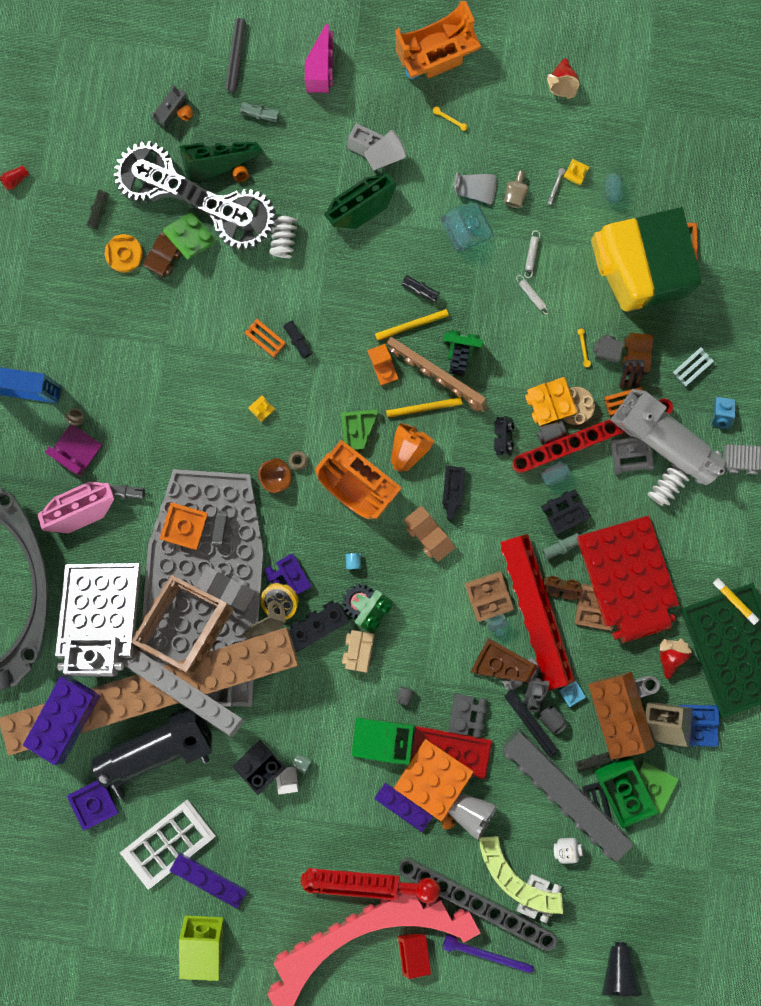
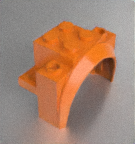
(439, 44)
(357, 485)

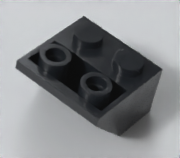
(259, 766)

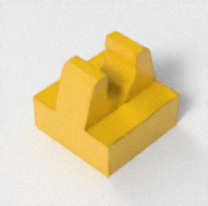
(576, 172)
(261, 408)

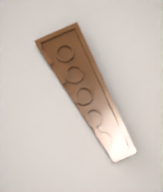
(476, 401)

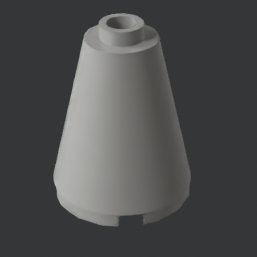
(472, 814)

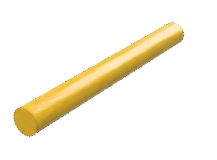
(412, 324)
(423, 407)

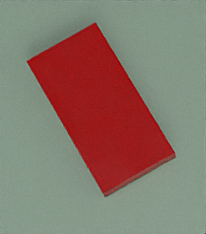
(466, 749)

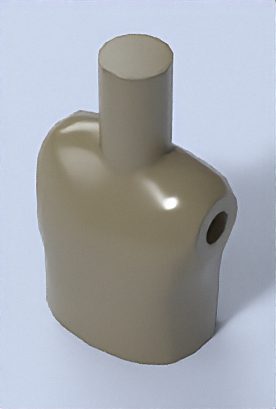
(516, 191)

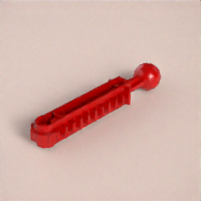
(367, 885)

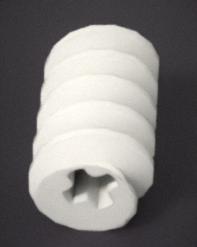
(282, 236)
(668, 486)

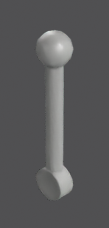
(561, 171)

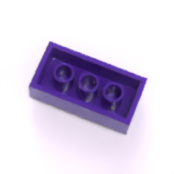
(61, 720)

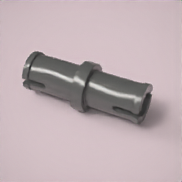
(128, 492)

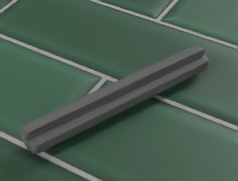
(235, 55)

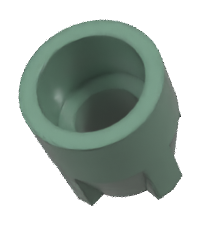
(301, 763)

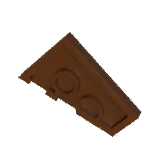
(503, 663)

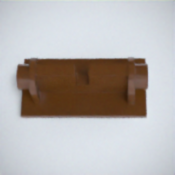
(571, 588)

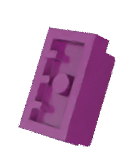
(74, 450)

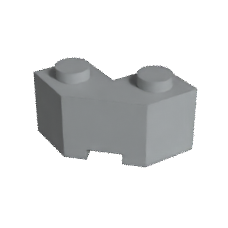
(225, 588)

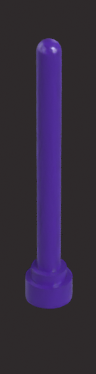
(451, 943)

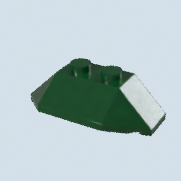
(361, 202)

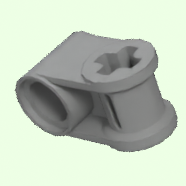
(640, 684)

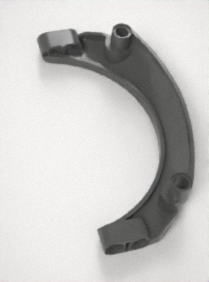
(15, 663)

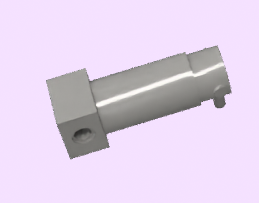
(646, 419)

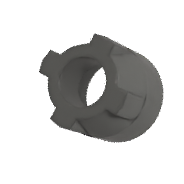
(405, 696)

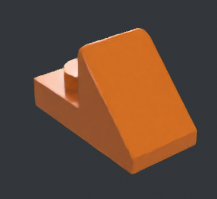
(382, 364)

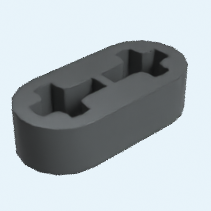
(219, 528)

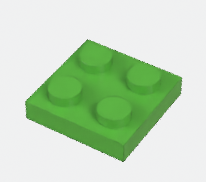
(189, 235)

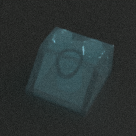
(466, 226)

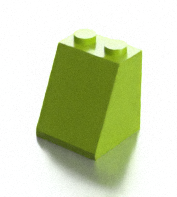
(200, 948)

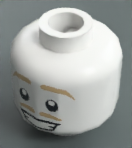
(568, 850)

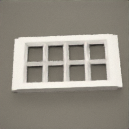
(196, 821)

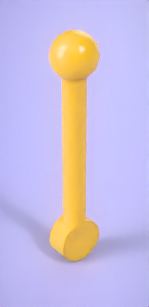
(436, 111)
(586, 363)

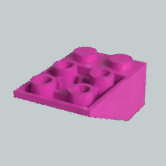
(320, 63)

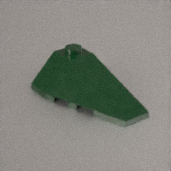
(207, 162)

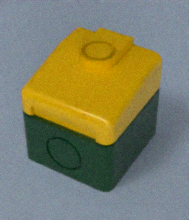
(648, 259)

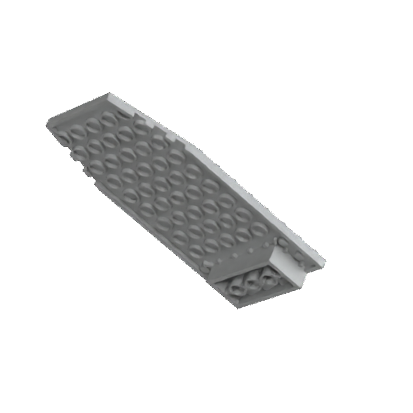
(239, 557)

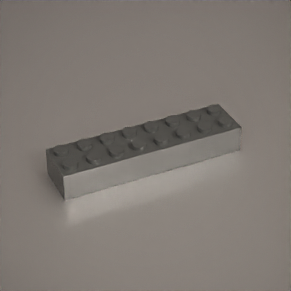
(567, 794)

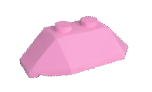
(76, 508)

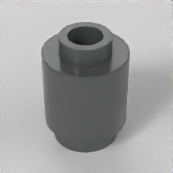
(551, 432)
(552, 719)

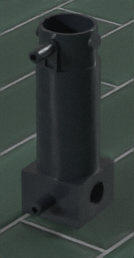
(183, 736)

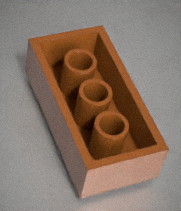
(621, 715)

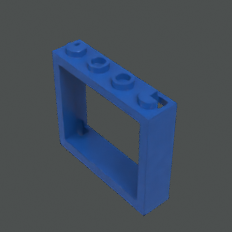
(28, 385)

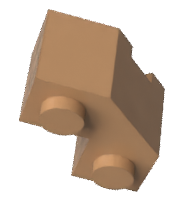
(429, 534)

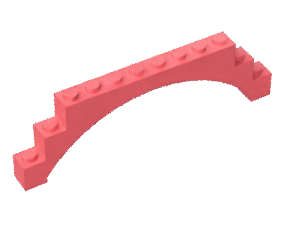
(408, 910)

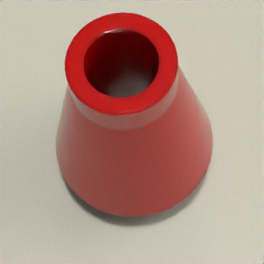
(13, 177)

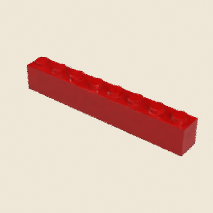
(537, 611)

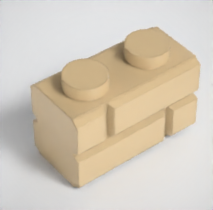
(359, 651)

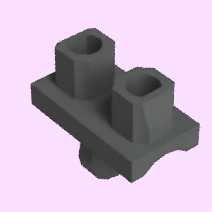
(535, 694)

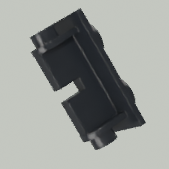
(505, 445)

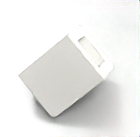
(287, 781)

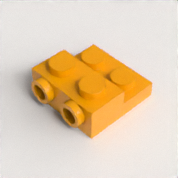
(551, 401)

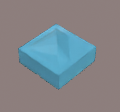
(572, 693)

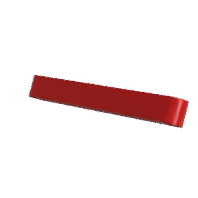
(566, 449)

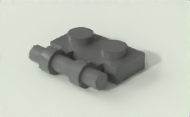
(461, 715)

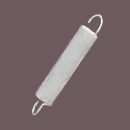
(532, 254)
(532, 294)

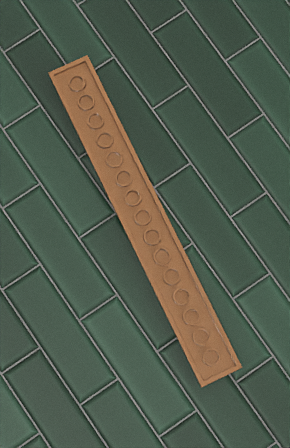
(136, 696)

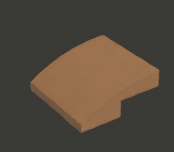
(489, 596)
(588, 610)

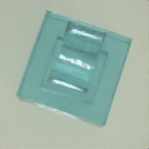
(496, 624)

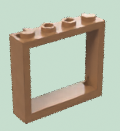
(206, 638)

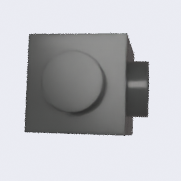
(608, 349)

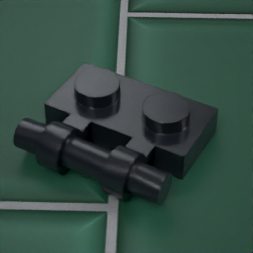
(568, 517)

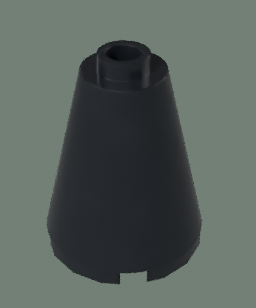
(621, 972)

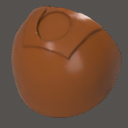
(274, 475)

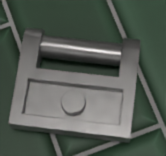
(628, 449)

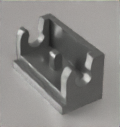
(168, 108)

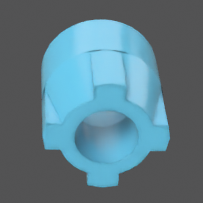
(353, 561)

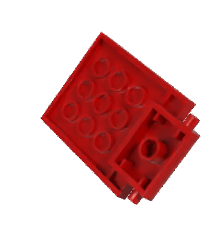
(629, 578)

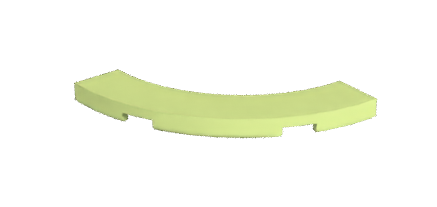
(512, 884)

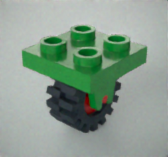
(461, 350)
(366, 606)

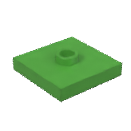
(658, 783)

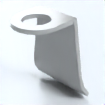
(385, 151)
(477, 187)

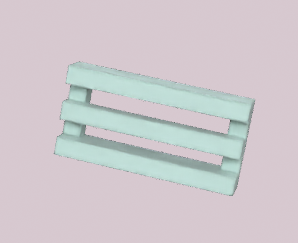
(704, 356)

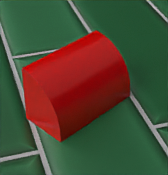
(414, 955)

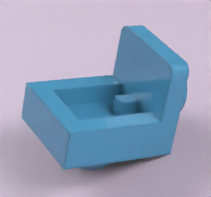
(723, 412)

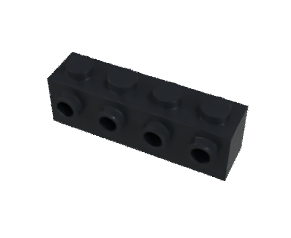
(317, 625)

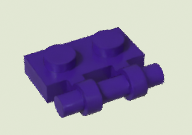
(292, 573)

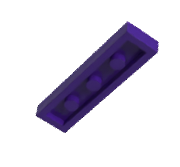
(208, 880)

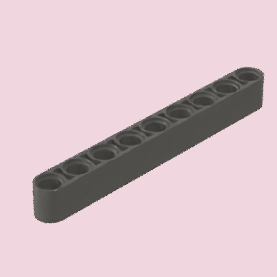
(483, 911)

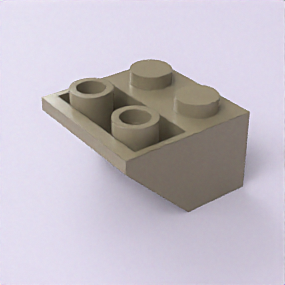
(669, 723)

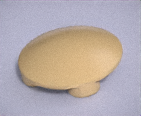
(585, 406)

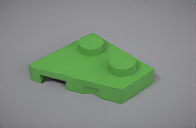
(357, 427)

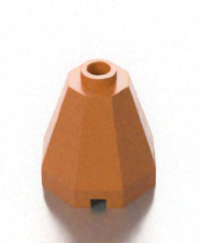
(409, 447)

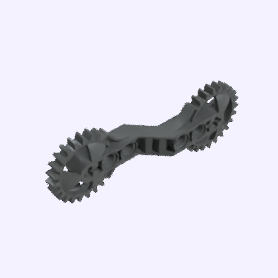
(195, 196)

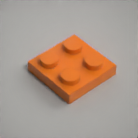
(184, 526)

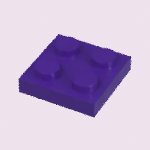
(92, 805)

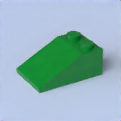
(626, 791)

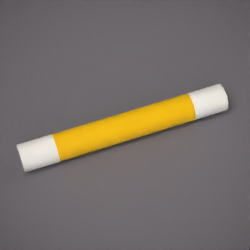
(736, 601)

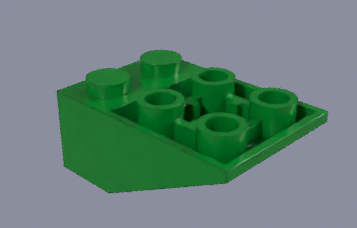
(382, 740)

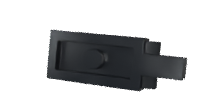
(453, 490)

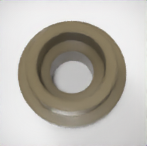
(74, 417)
(293, 456)

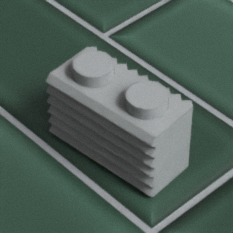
(742, 458)

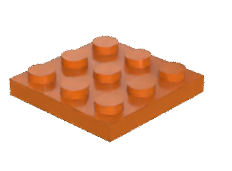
(434, 780)

